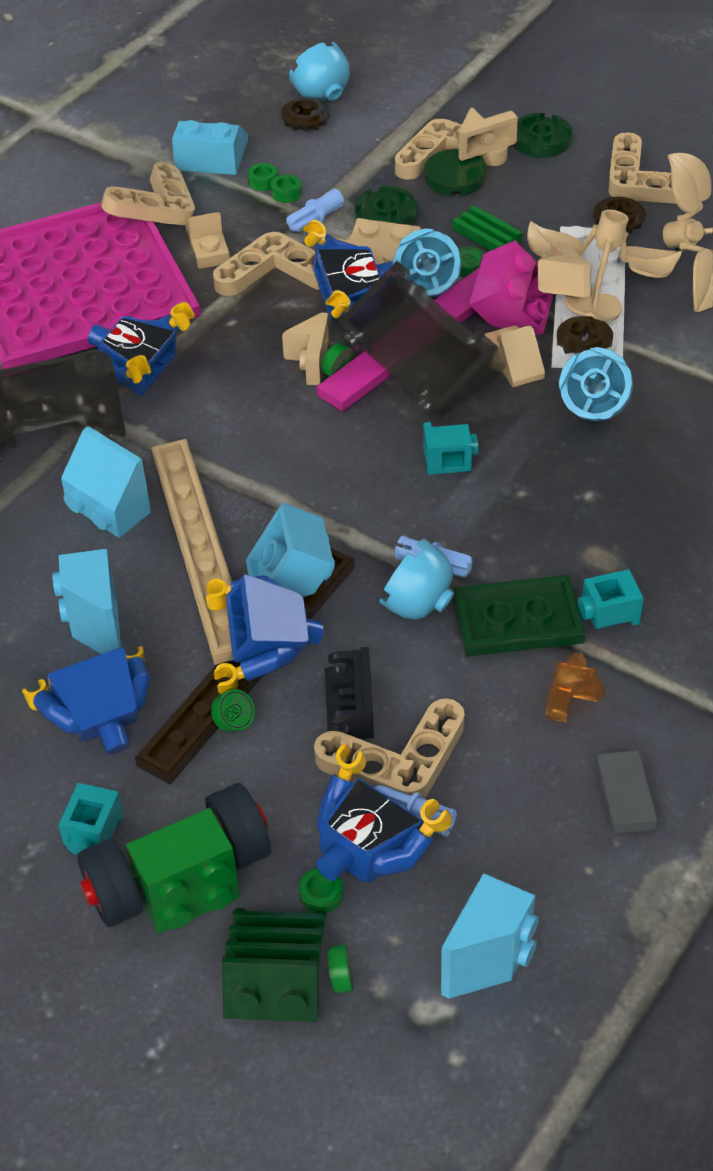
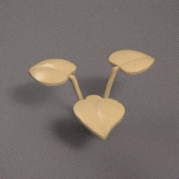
(690, 187)
(609, 235)

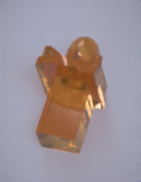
(571, 681)

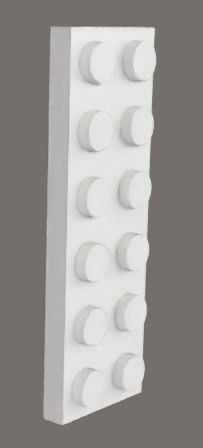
(612, 284)

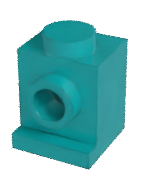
(448, 448)
(611, 600)
(90, 817)

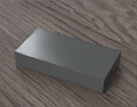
(626, 792)

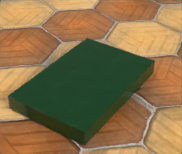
(518, 615)

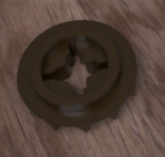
(313, 113)
(628, 206)
(575, 328)

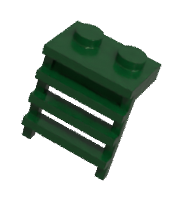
(273, 966)

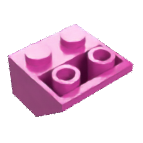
(508, 290)

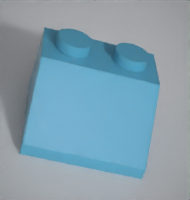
(208, 147)
(106, 483)
(293, 551)
(88, 599)
(489, 938)

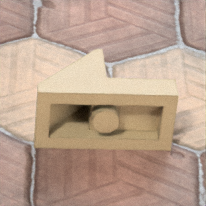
(486, 135)
(207, 240)
(564, 272)
(308, 344)
(519, 354)

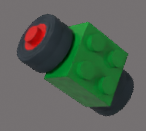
(179, 867)

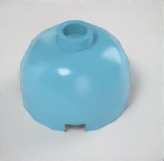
(321, 72)
(431, 260)
(596, 384)
(420, 584)

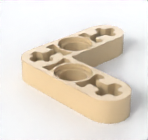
(437, 136)
(637, 181)
(167, 204)
(270, 252)
(401, 767)

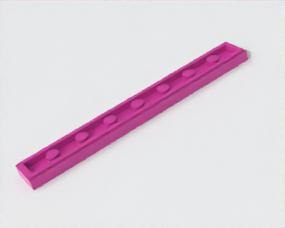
(365, 373)

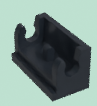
(350, 694)

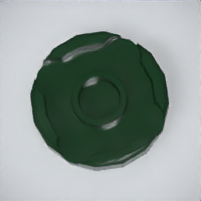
(542, 135)
(447, 173)
(387, 205)

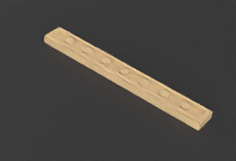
(195, 538)

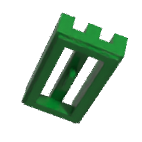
(486, 229)

